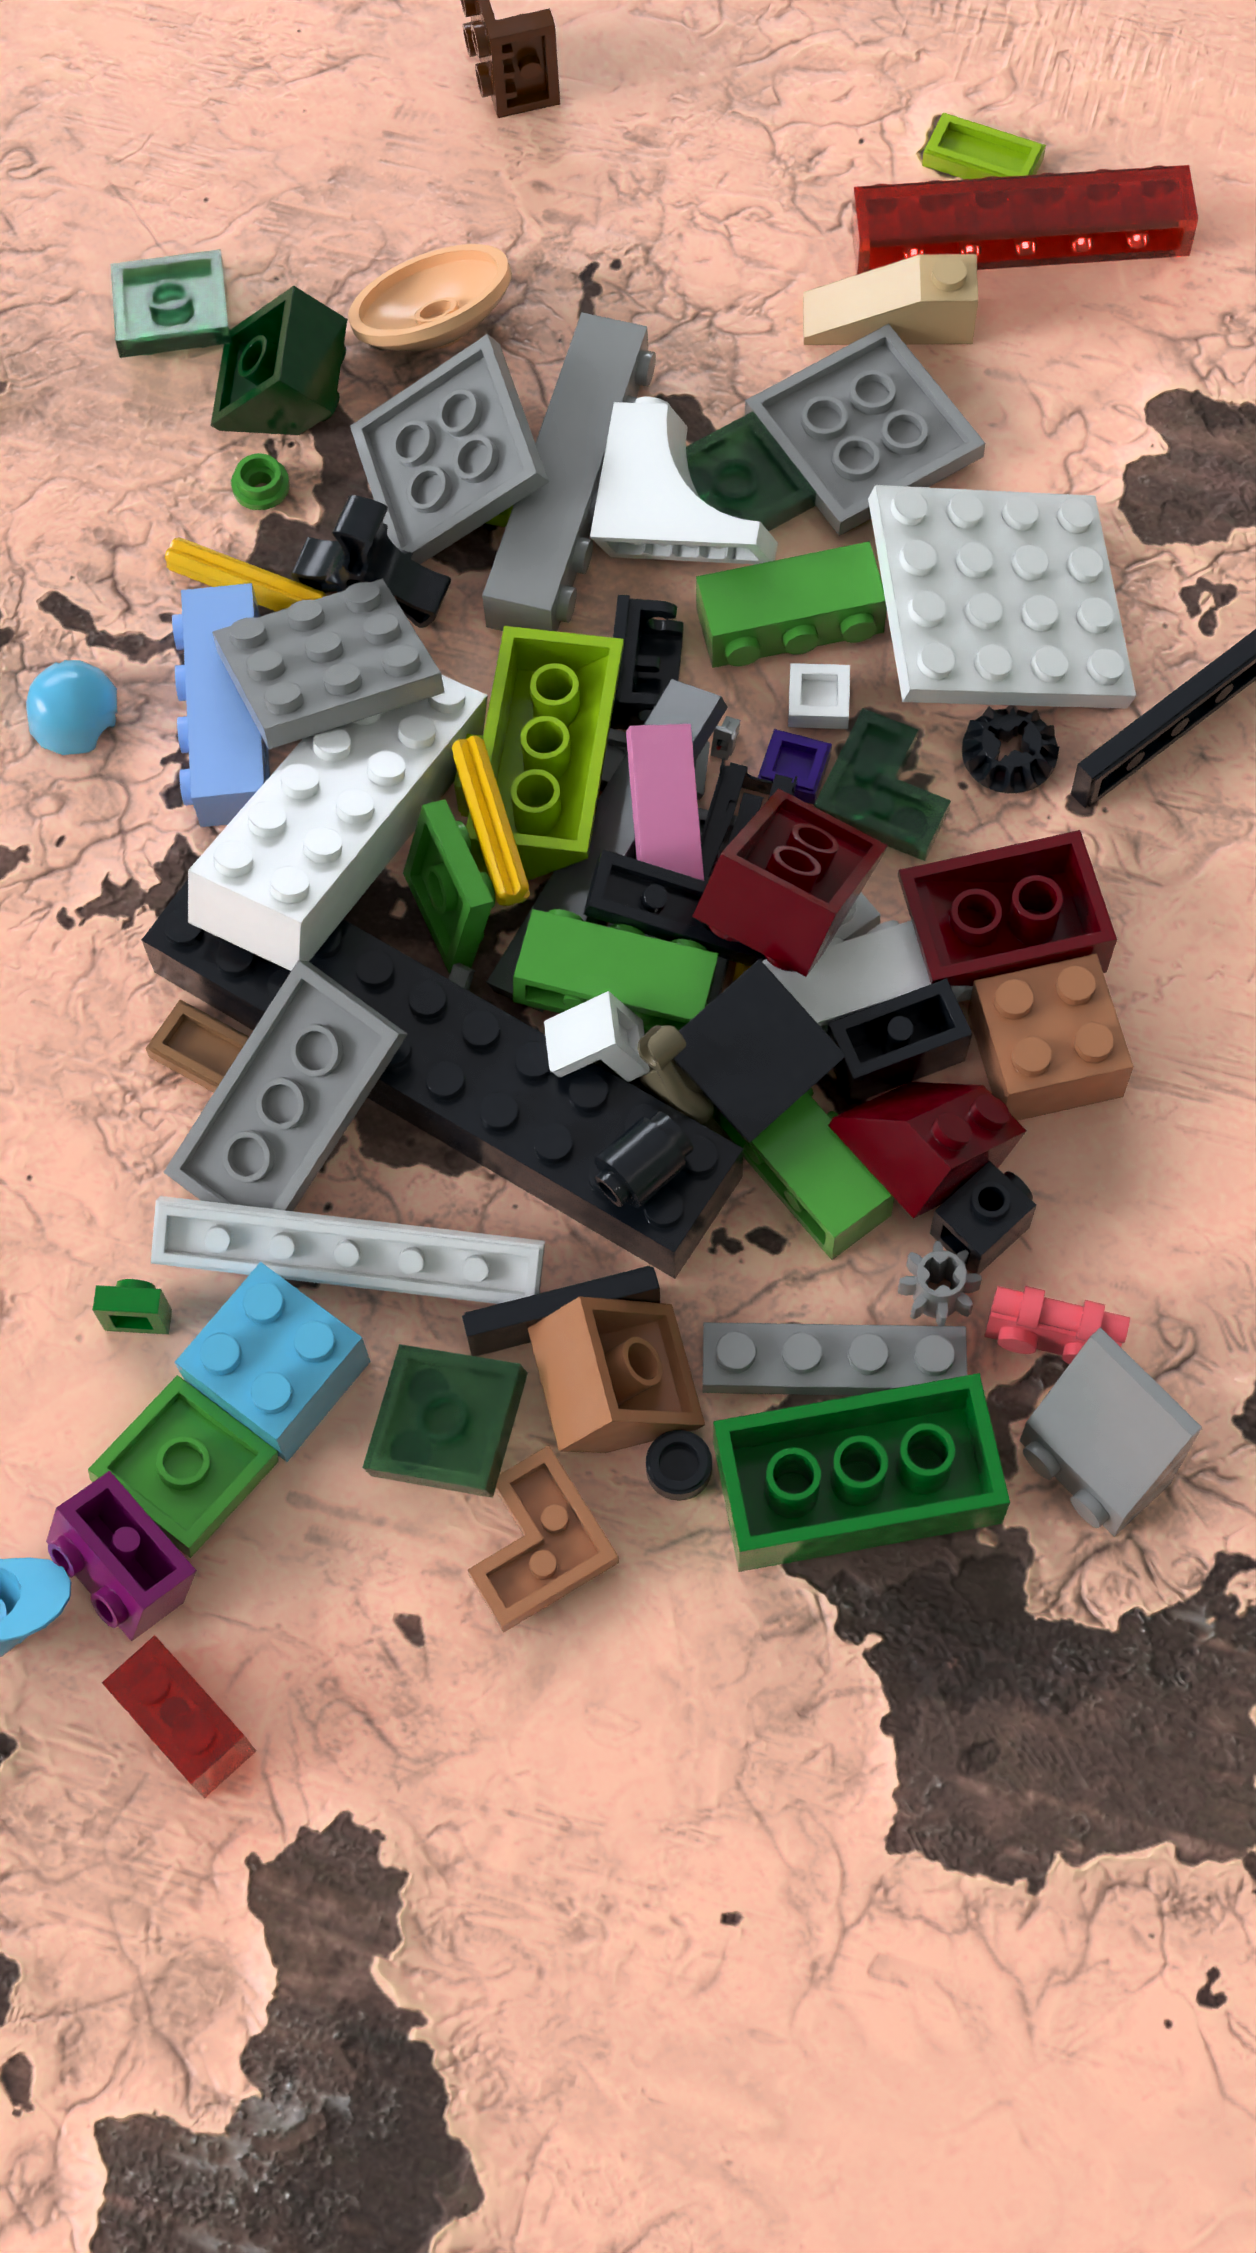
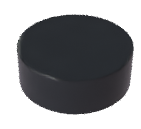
(678, 1465)

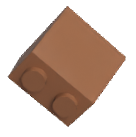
(614, 1374)

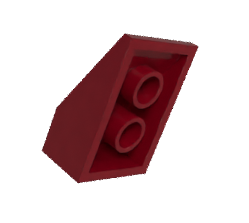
(788, 882)
(1008, 910)

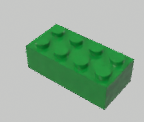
(860, 1472)

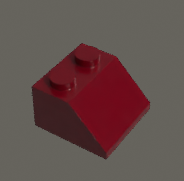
(928, 1139)

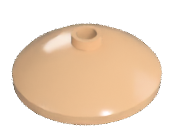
(431, 298)

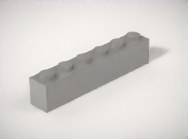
(552, 526)

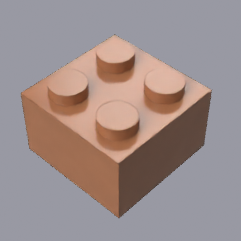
(1050, 1037)

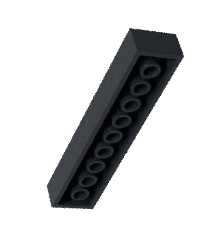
(478, 1082)

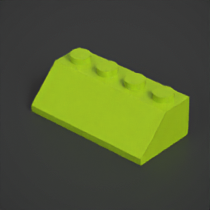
(550, 741)

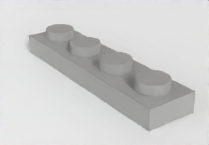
(828, 1357)

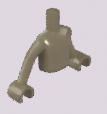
(667, 1080)

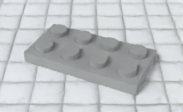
(287, 1095)

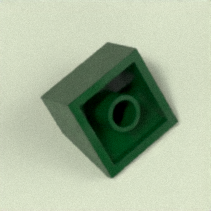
(281, 368)

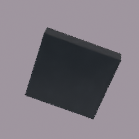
(755, 1051)

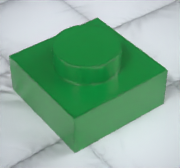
(132, 1307)

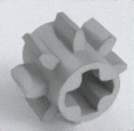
(934, 1268)

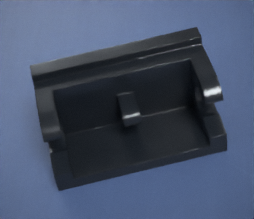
(648, 657)

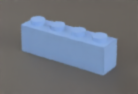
(219, 734)

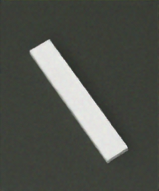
(346, 1251)

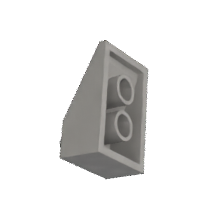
(1108, 1435)

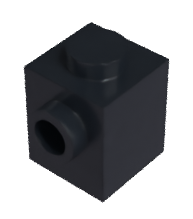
(984, 1216)

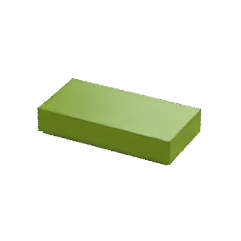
(980, 151)

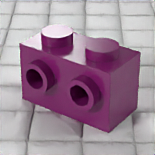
(119, 1556)

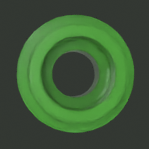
(256, 470)

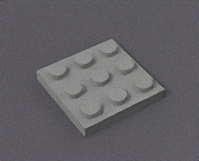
(864, 423)
(449, 451)
(327, 662)

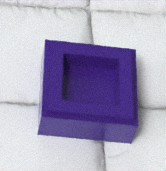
(797, 756)

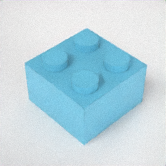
(274, 1360)

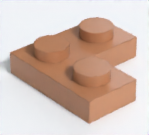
(558, 1546)

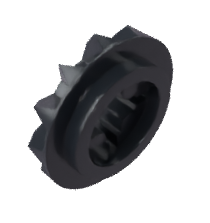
(1018, 770)

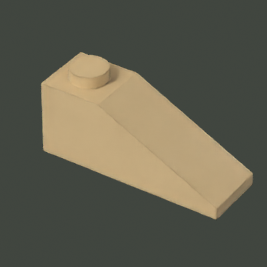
(919, 297)

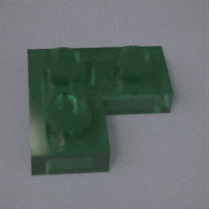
(867, 792)

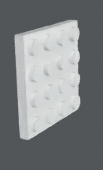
(1000, 598)

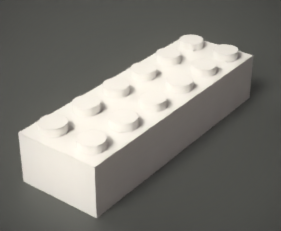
(328, 826)

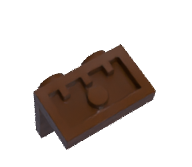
(515, 57)

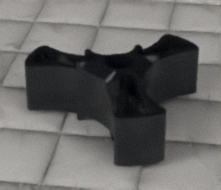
(367, 555)

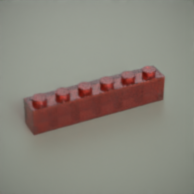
(1029, 218)

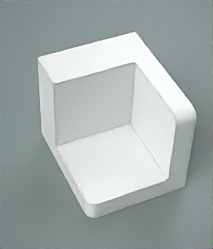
(596, 1031)

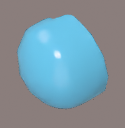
(70, 707)

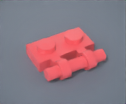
(1035, 1322)

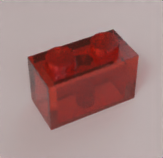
(179, 1716)

